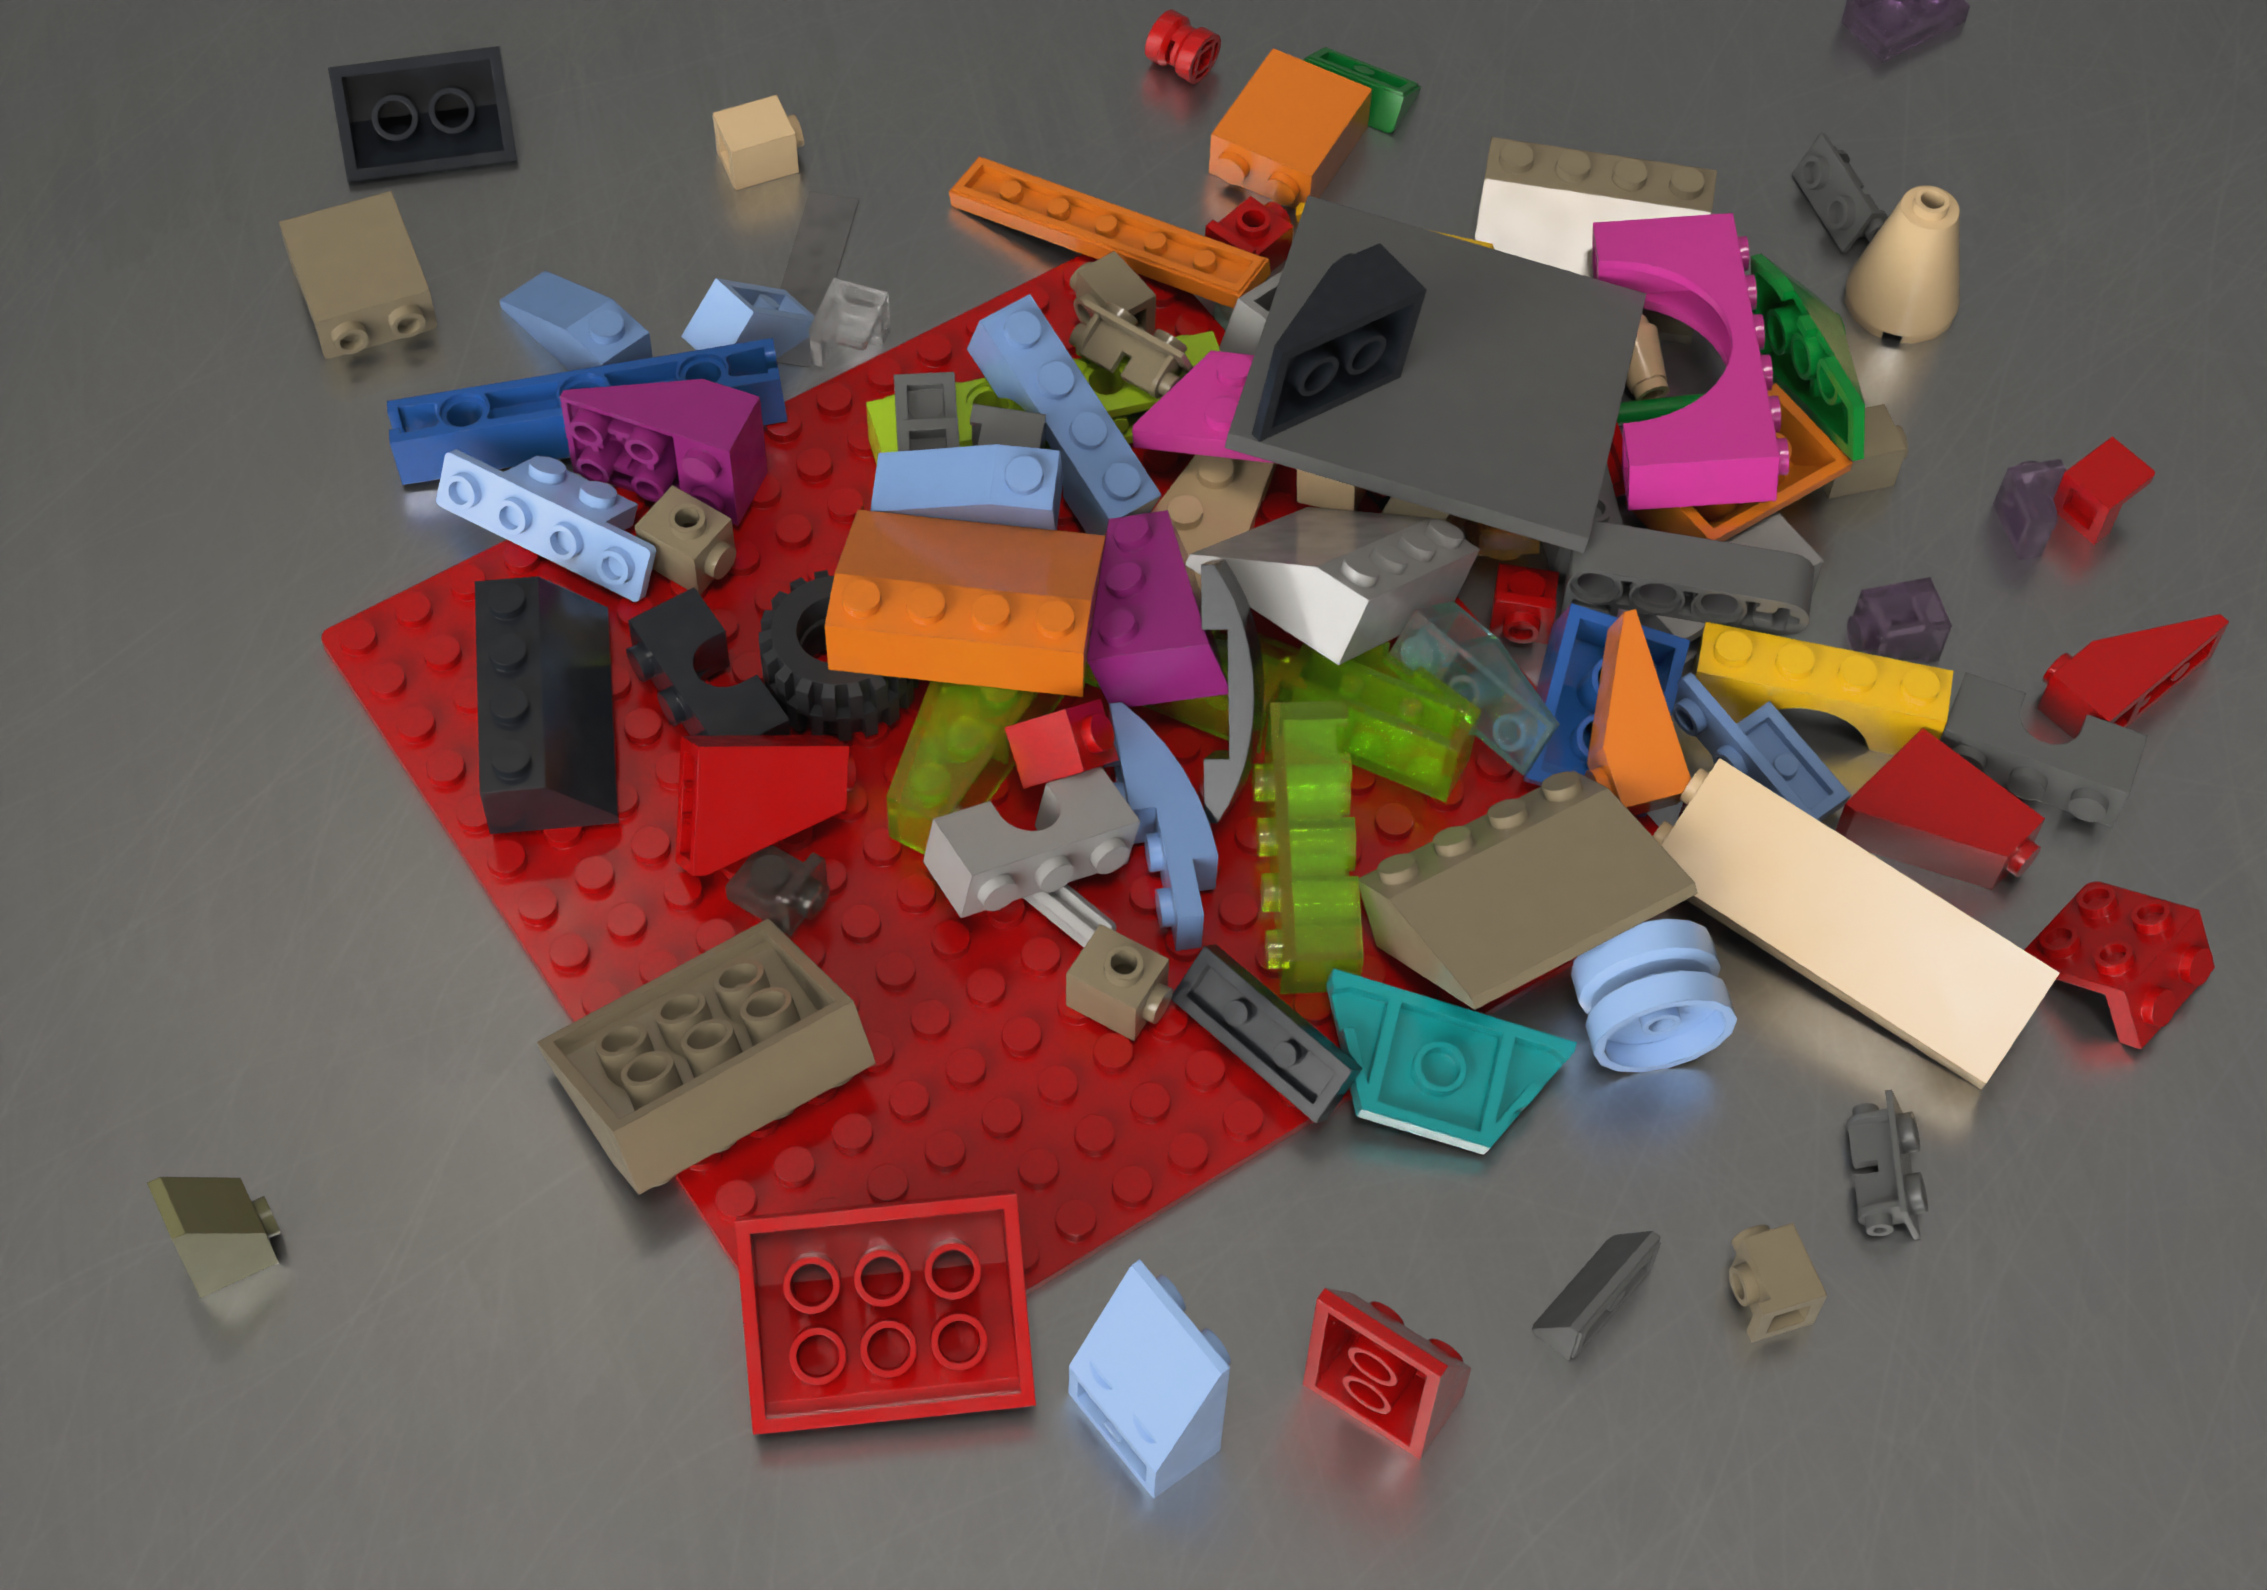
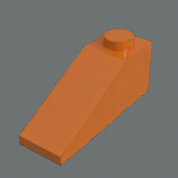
(1632, 730)

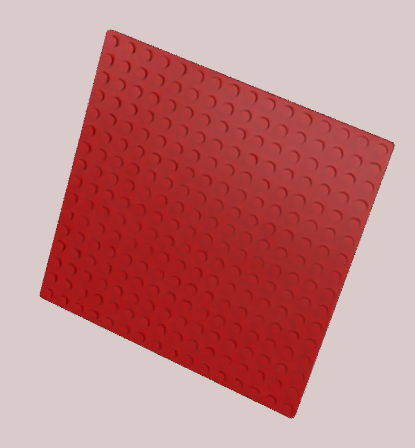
(967, 1017)

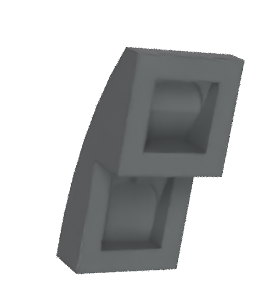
(926, 411)

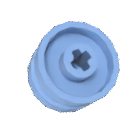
(1654, 996)

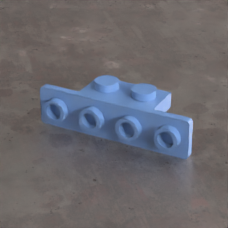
(1761, 748)

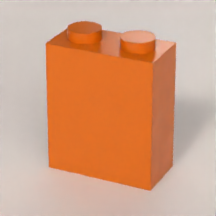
(1289, 130)

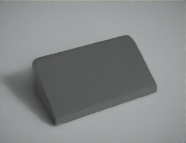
(1597, 1292)

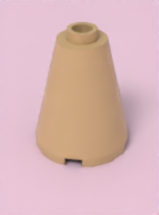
(1910, 269)

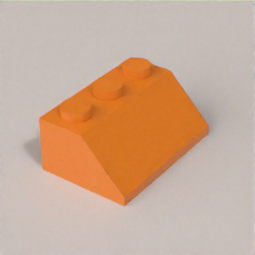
(1812, 463)

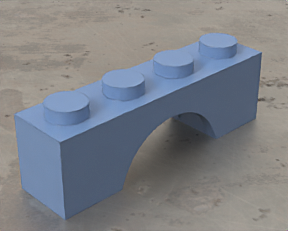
(1033, 368)

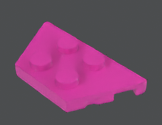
(1198, 409)

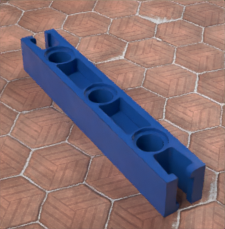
(525, 418)

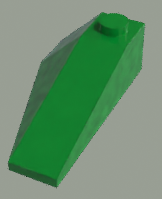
(1810, 355)

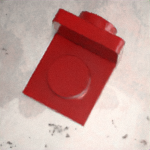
(1524, 604)

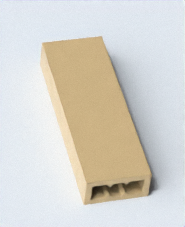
(1854, 923)

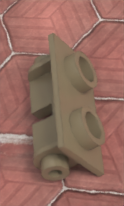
(1114, 335)

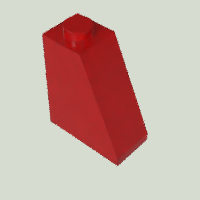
(754, 792)
(1942, 816)

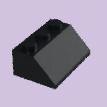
(423, 113)

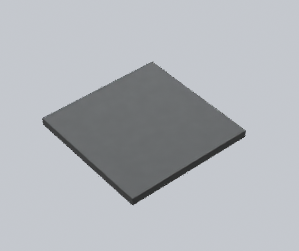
(1501, 389)

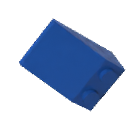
(1572, 679)

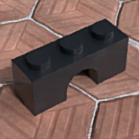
(681, 648)

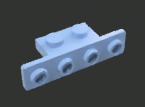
(554, 516)

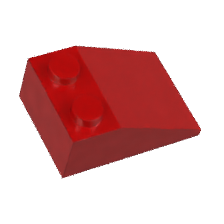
(1383, 1370)

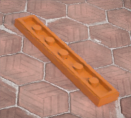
(1101, 227)

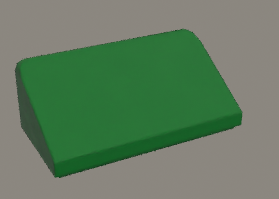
(1390, 93)

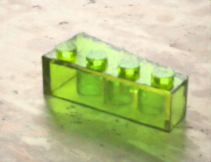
(1308, 846)

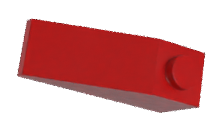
(2126, 672)

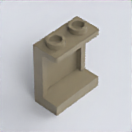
(359, 274)

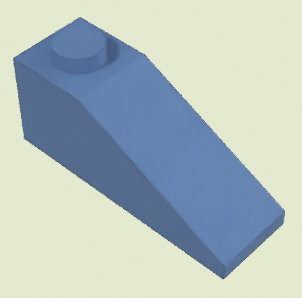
(576, 323)
(972, 484)

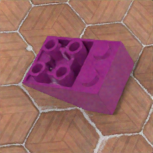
(668, 435)

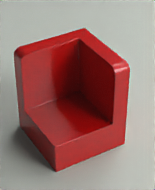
(2098, 487)

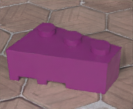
(1149, 618)

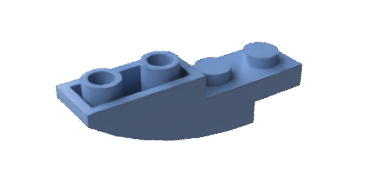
(1171, 824)

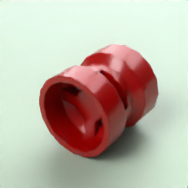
(1182, 46)

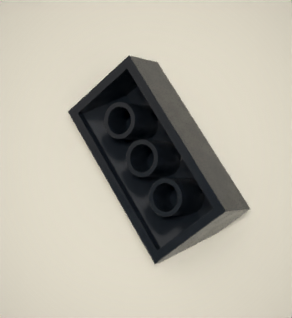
(544, 707)

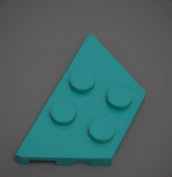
(1437, 1063)

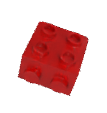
(2131, 949)

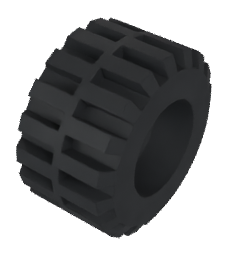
(804, 686)

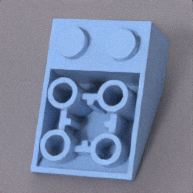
(1152, 1381)

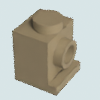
(1117, 283)
(1775, 1280)

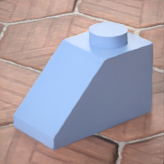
(747, 313)

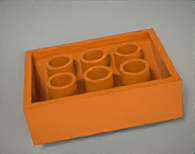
(964, 603)

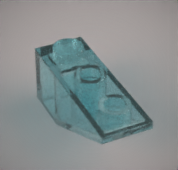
(1482, 671)

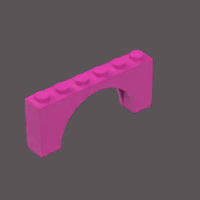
(1725, 440)

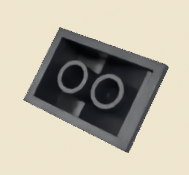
(1342, 340)

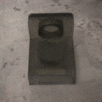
(780, 887)

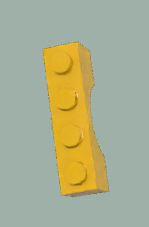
(1874, 693)

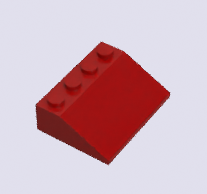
(884, 1312)

